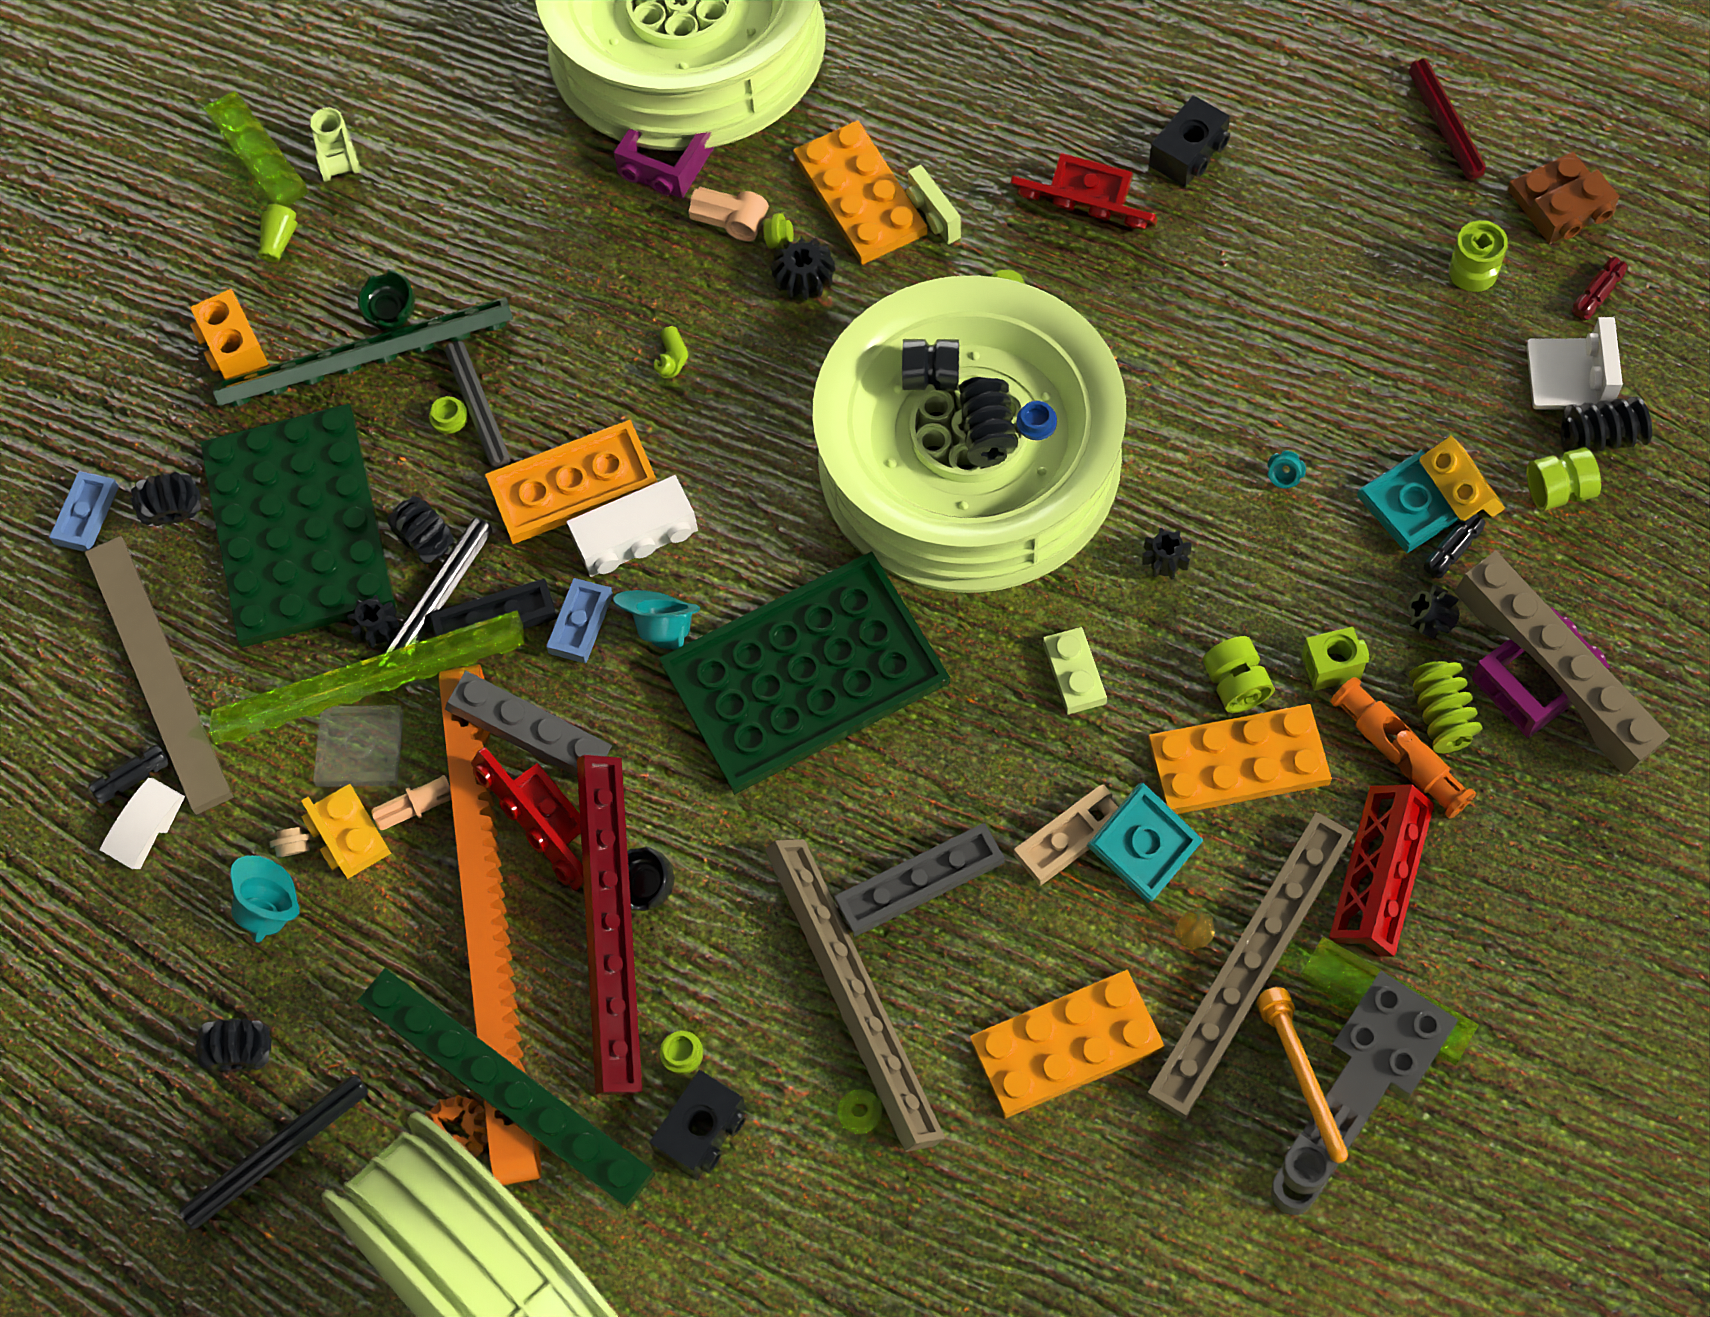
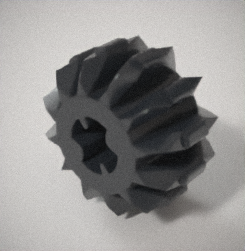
(803, 268)
(165, 499)
(420, 529)
(233, 1045)

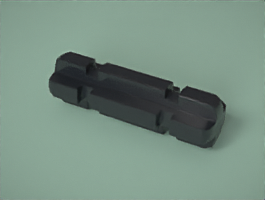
(1454, 546)
(128, 774)

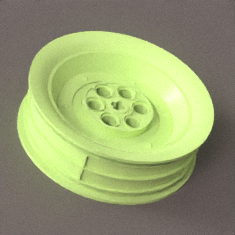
(682, 64)
(916, 504)
(456, 1236)

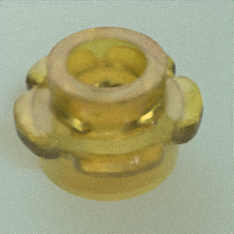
(1195, 929)

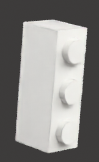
(633, 526)

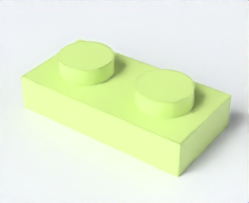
(938, 210)
(1074, 670)

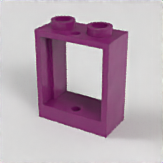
(660, 176)
(1509, 693)

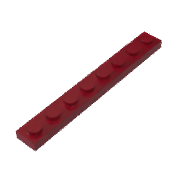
(609, 926)

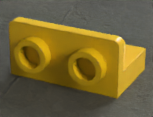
(1460, 480)
(347, 831)

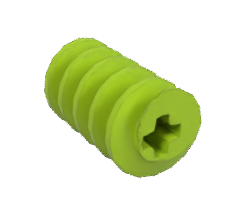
(1444, 705)

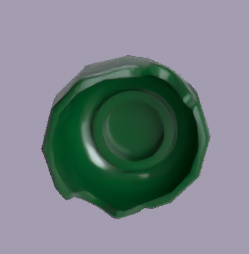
(386, 300)

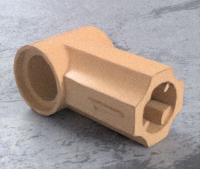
(737, 214)

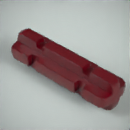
(1599, 288)

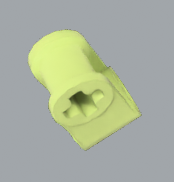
(333, 144)

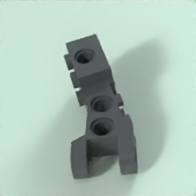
(1386, 1047)

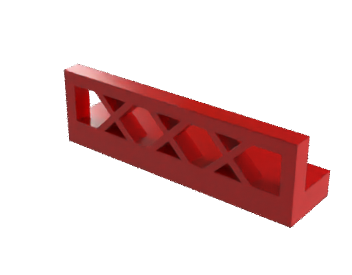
(1393, 867)

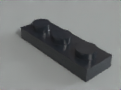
(530, 600)

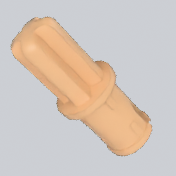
(412, 803)

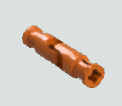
(1410, 754)

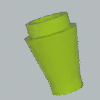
(276, 230)

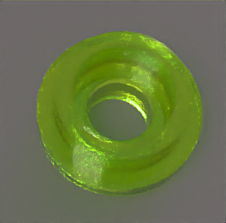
(862, 1124)

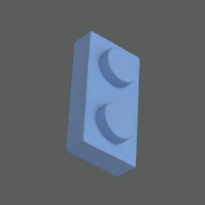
(84, 511)
(579, 620)

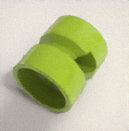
(1478, 256)
(1569, 477)
(1237, 672)

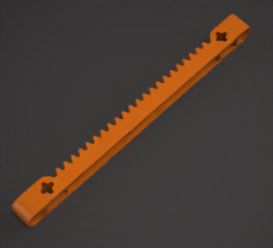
(512, 1151)

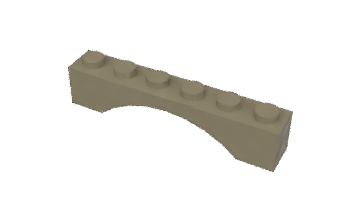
(1608, 709)

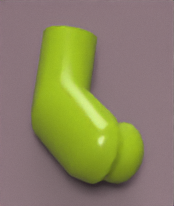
(675, 356)

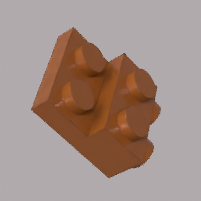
(1564, 197)

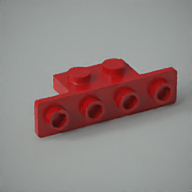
(1090, 186)
(540, 810)

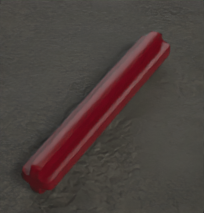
(1447, 119)

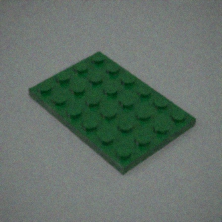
(295, 524)
(803, 672)

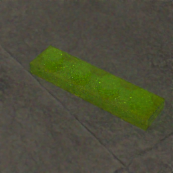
(256, 150)
(1350, 978)

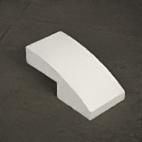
(141, 820)

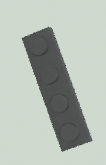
(523, 723)
(919, 879)

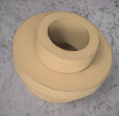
(290, 842)

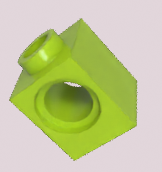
(1327, 672)

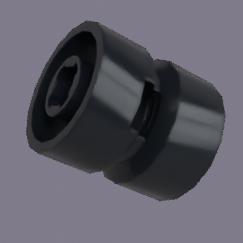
(930, 364)

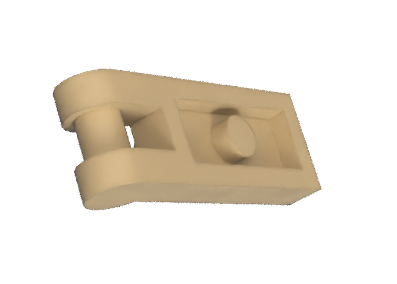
(1065, 836)

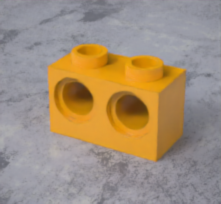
(229, 335)

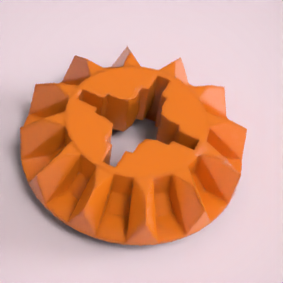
(473, 1121)

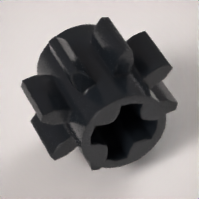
(1166, 553)
(371, 611)
(1433, 611)

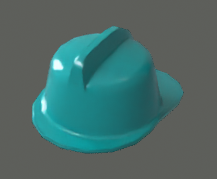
(658, 616)
(262, 896)

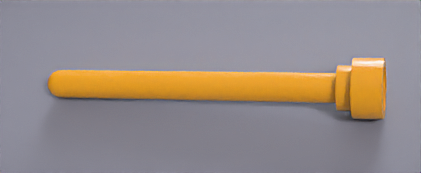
(1278, 1011)

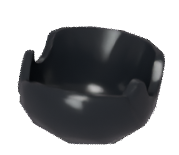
(649, 878)

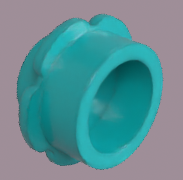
(1279, 476)

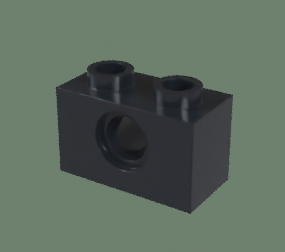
(1190, 141)
(701, 1100)

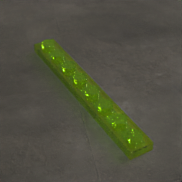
(366, 677)

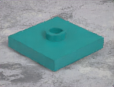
(1408, 503)
(1145, 842)

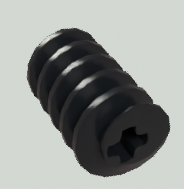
(987, 420)
(1605, 422)

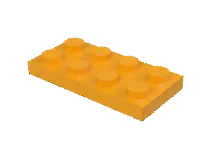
(860, 192)
(570, 480)
(1239, 759)
(1066, 1043)

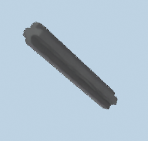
(477, 405)

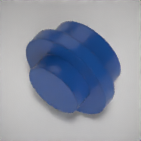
(1036, 420)

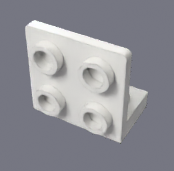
(1575, 369)

